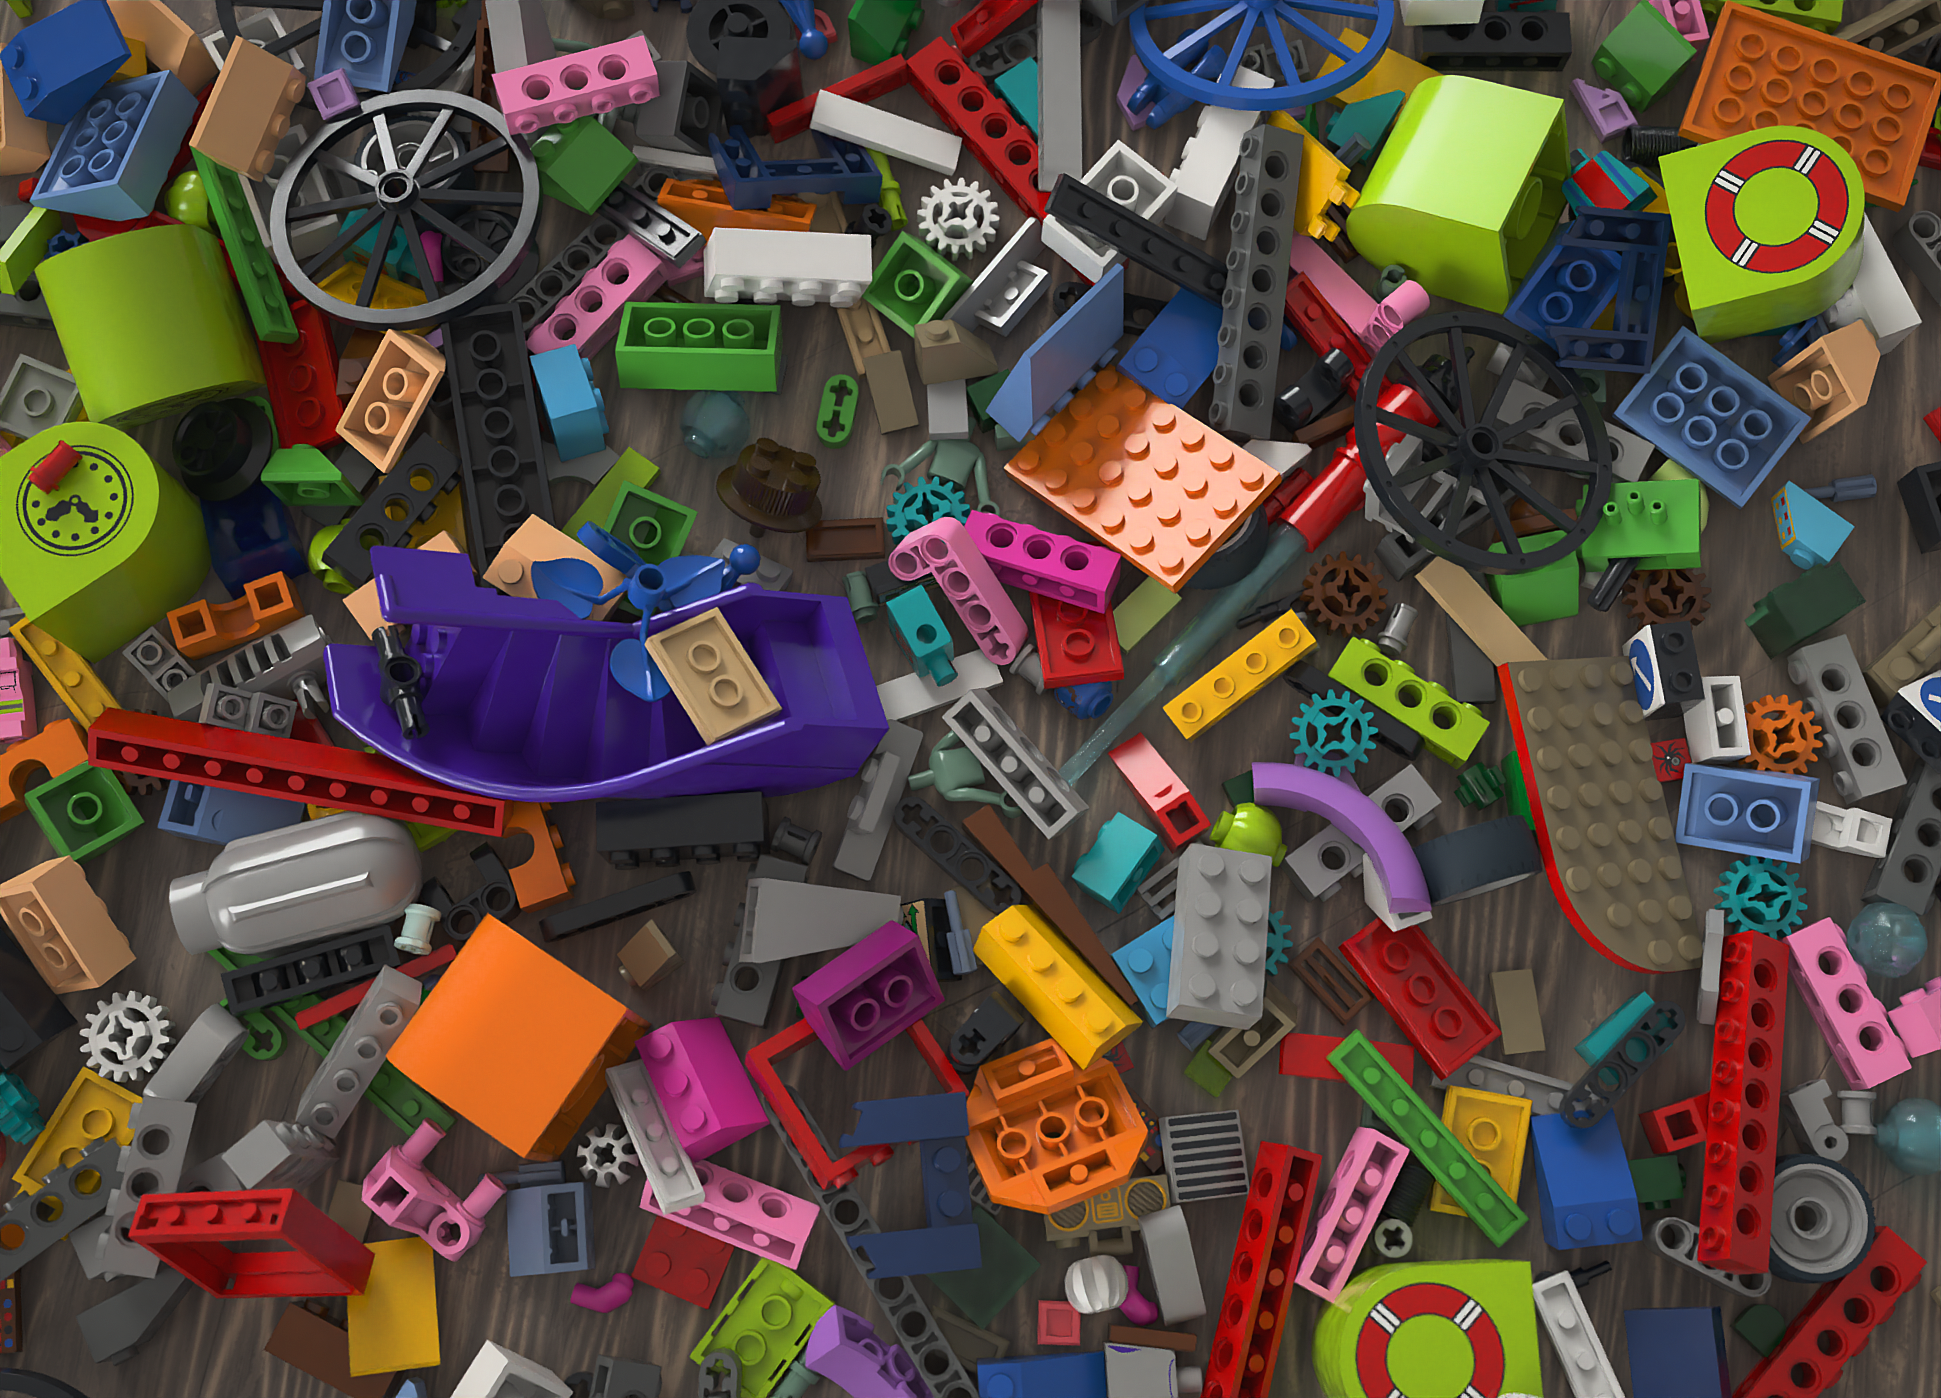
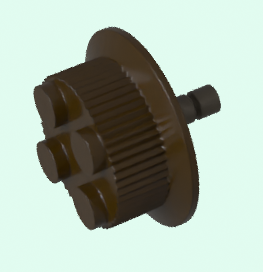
(772, 488)

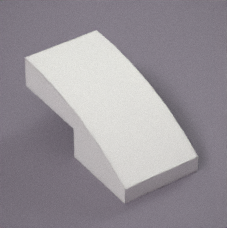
(1851, 830)

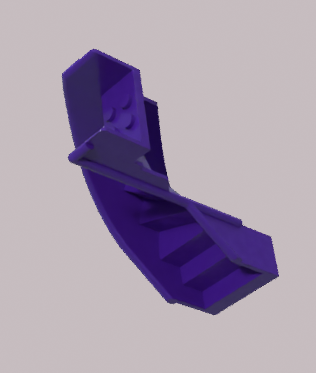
(534, 715)

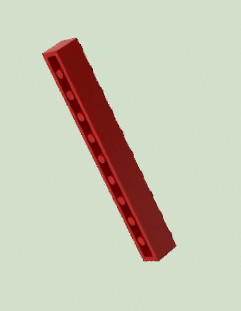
(287, 771)

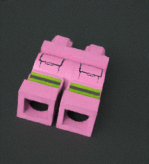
(16, 694)

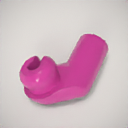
(432, 247)
(605, 1298)
(1136, 1305)

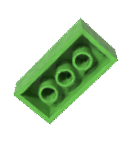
(699, 346)

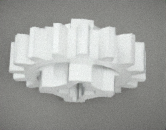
(958, 234)
(114, 1024)

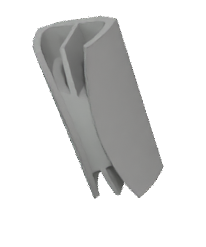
(278, 664)

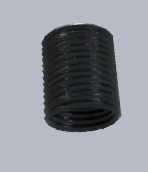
(1647, 143)
(1407, 1194)

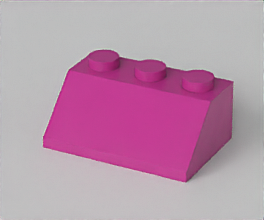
(702, 1085)

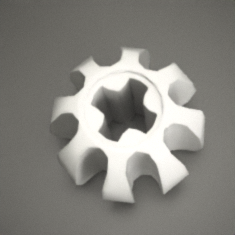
(595, 1159)
(1096, 1284)

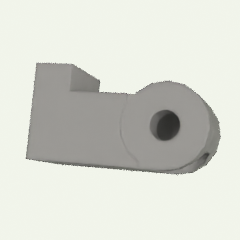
(1811, 1120)

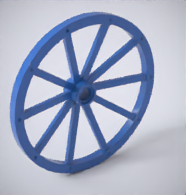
(1261, 14)

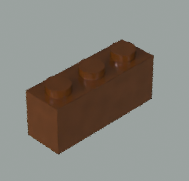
(320, 1347)

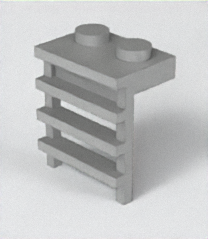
(1403, 458)

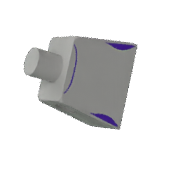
(1147, 1373)

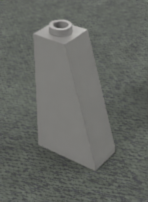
(519, 39)
(805, 918)

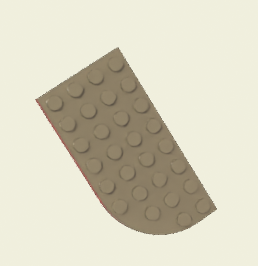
(1601, 810)

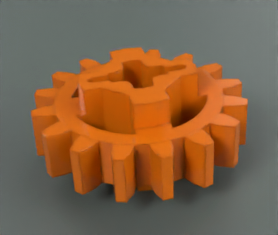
(1793, 734)

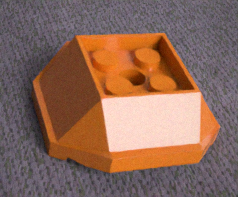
(1046, 1092)

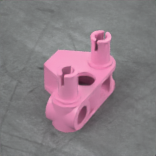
(428, 1208)

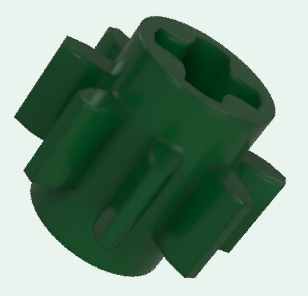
(1480, 786)

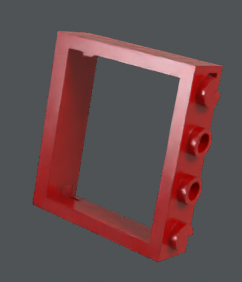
(844, 1171)
(187, 1229)

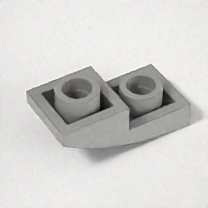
(1267, 64)
(947, 410)
(159, 661)
(247, 711)

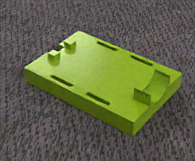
(765, 1325)

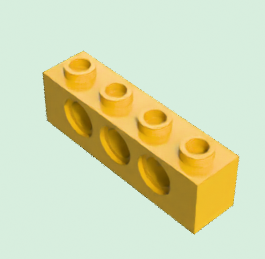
(1240, 676)

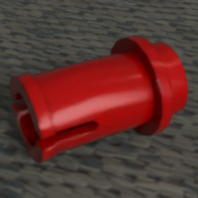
(54, 467)

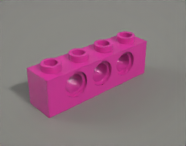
(1053, 574)

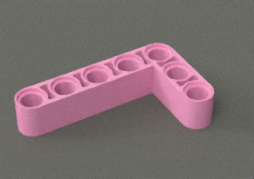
(1367, 320)

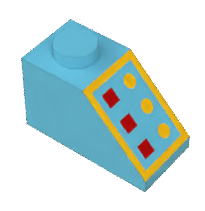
(1807, 527)

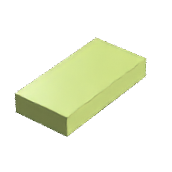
(1143, 612)

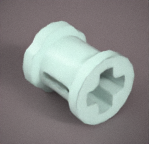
(417, 929)

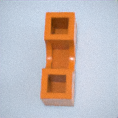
(211, 628)
(58, 748)
(544, 877)

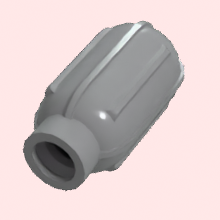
(300, 886)

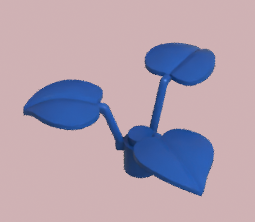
(678, 578)

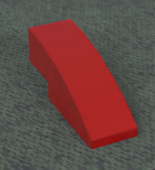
(1305, 1057)

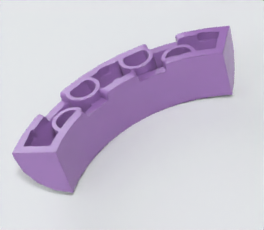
(1357, 818)
(860, 1361)

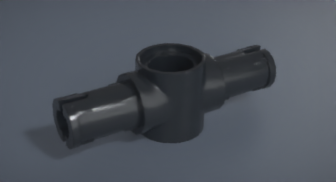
(400, 682)

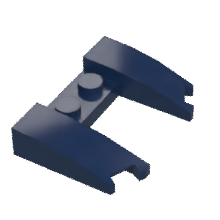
(751, 182)
(1644, 247)
(950, 1236)

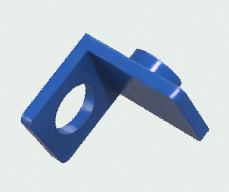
(1792, 343)

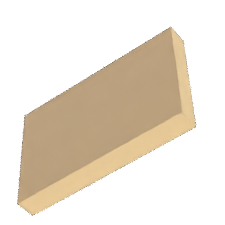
(713, 676)

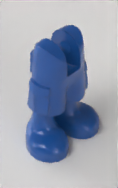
(1169, 101)

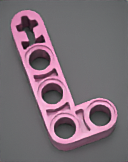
(997, 630)

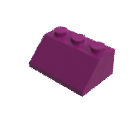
(869, 993)

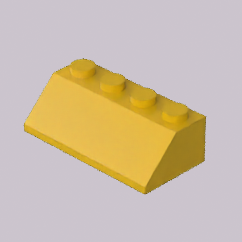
(1055, 984)

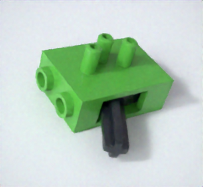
(1642, 529)

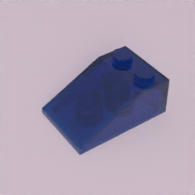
(252, 538)

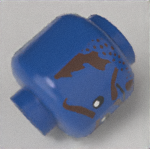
(1085, 699)

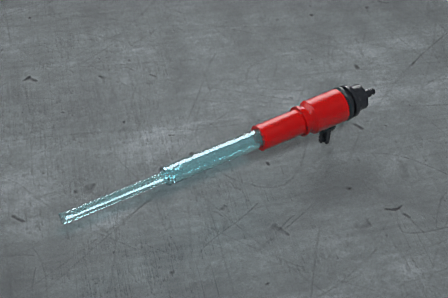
(1301, 528)

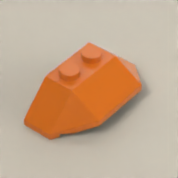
(706, 206)

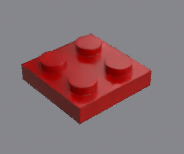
(683, 1262)

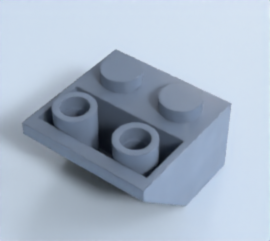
(550, 1229)

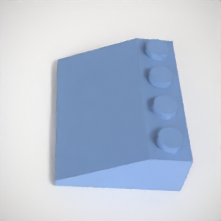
(118, 149)
(1062, 359)
(1711, 417)

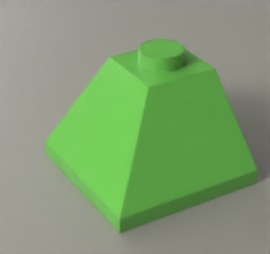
(308, 479)

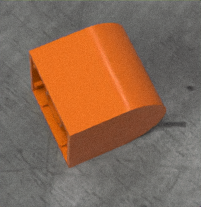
(516, 1042)

